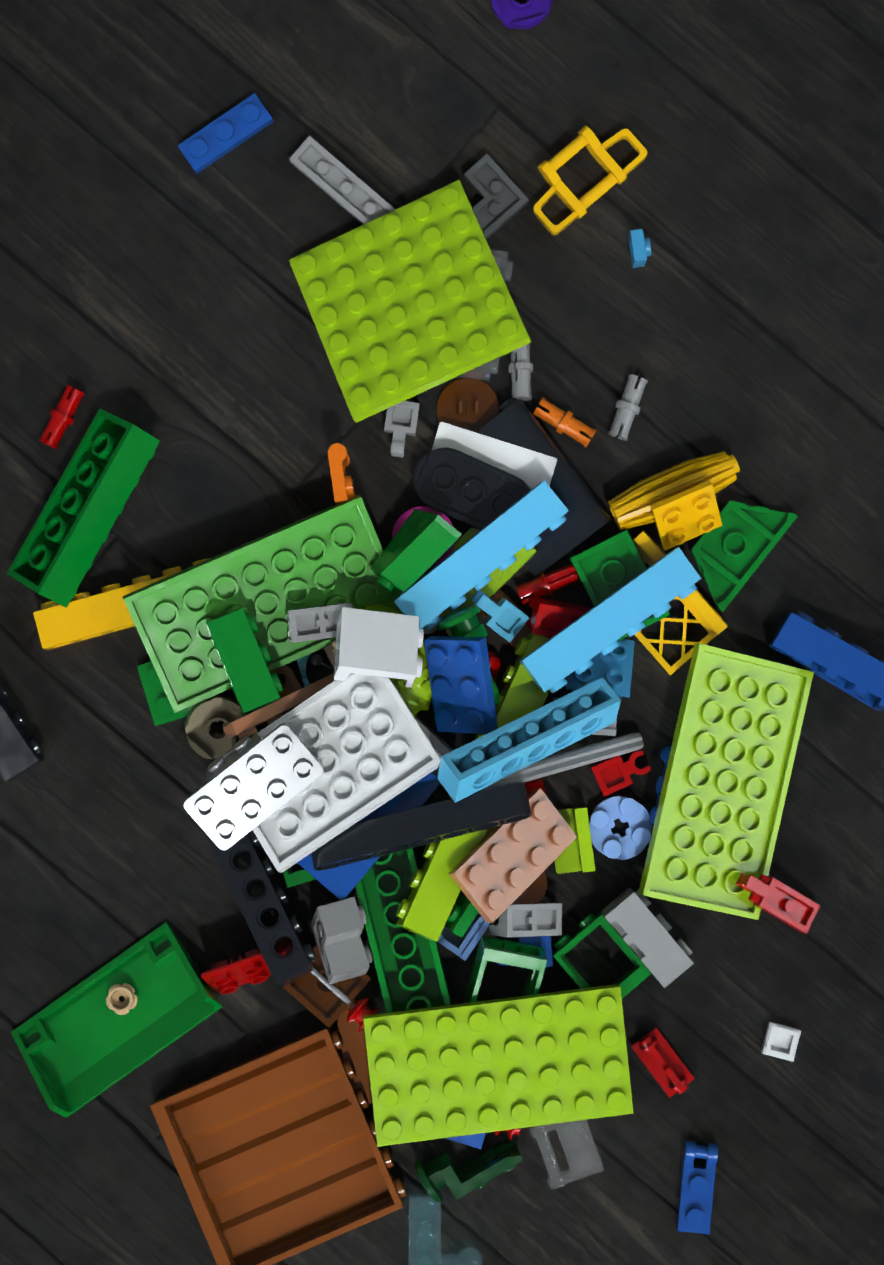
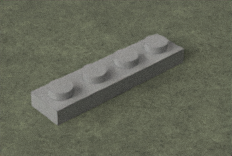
(339, 182)

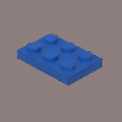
(461, 684)

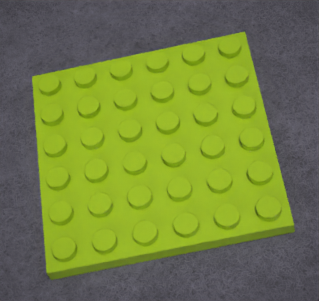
(408, 301)

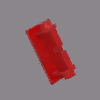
(663, 1063)

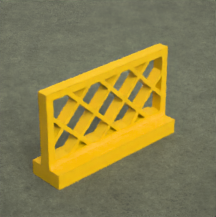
(695, 603)

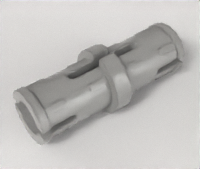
(521, 373)
(627, 407)

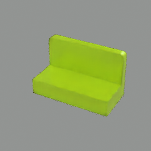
(579, 853)

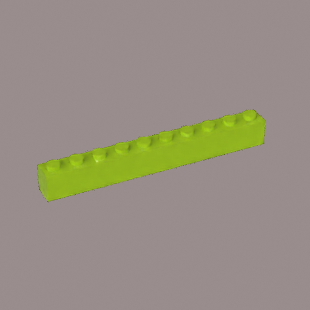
(433, 888)

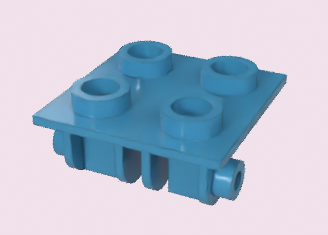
(613, 667)

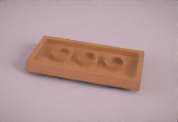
(512, 857)

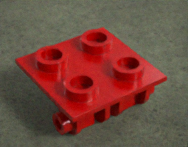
(226, 977)

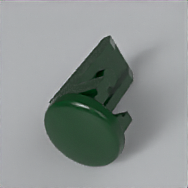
(470, 1175)

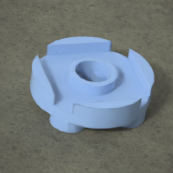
(637, 834)

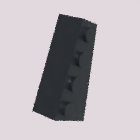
(17, 749)

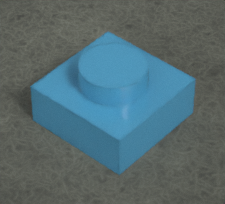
(639, 248)

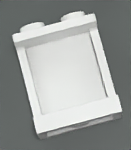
(378, 645)

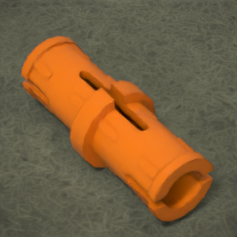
(564, 422)

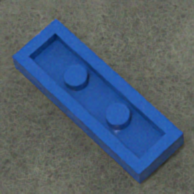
(225, 133)

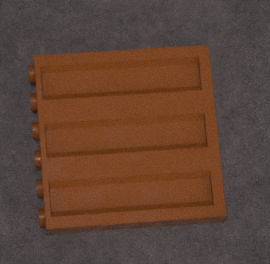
(279, 1152)

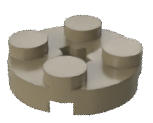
(198, 726)

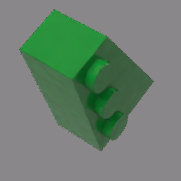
(244, 661)

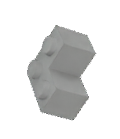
(338, 939)

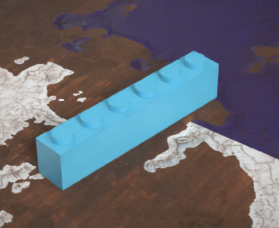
(482, 554)
(610, 620)

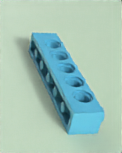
(528, 739)

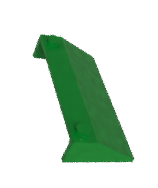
(84, 1047)

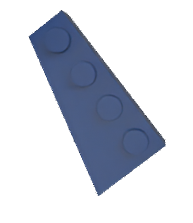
(831, 658)

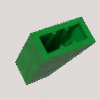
(413, 550)

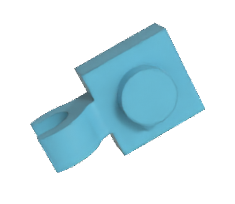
(502, 617)

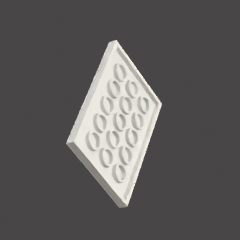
(367, 754)

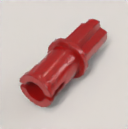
(547, 583)

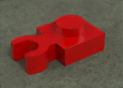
(615, 773)

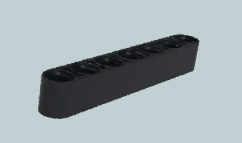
(424, 826)

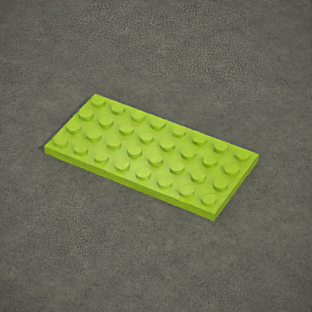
(725, 780)
(498, 1065)

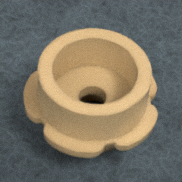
(115, 1004)

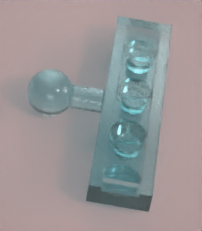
(426, 1236)

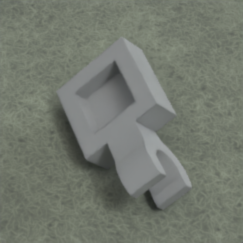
(401, 421)

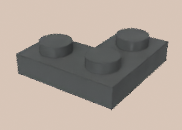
(499, 194)

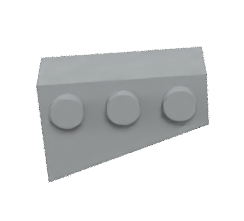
(648, 936)

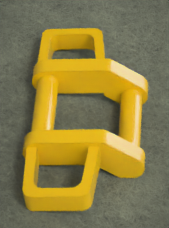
(598, 151)

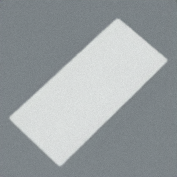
(519, 461)

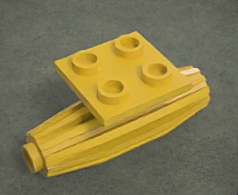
(677, 499)

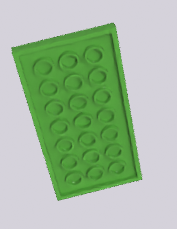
(292, 568)

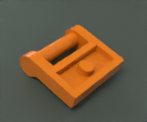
(338, 461)

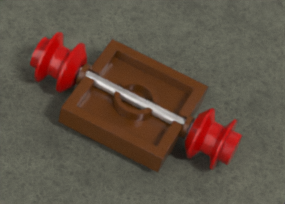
(326, 1000)

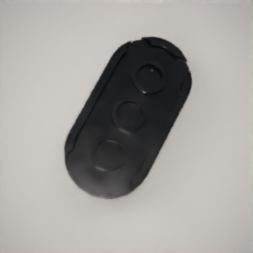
(465, 486)

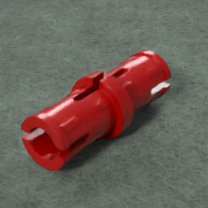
(61, 417)

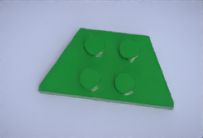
(737, 548)

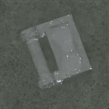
(578, 1149)

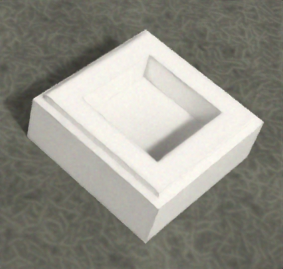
(780, 1041)

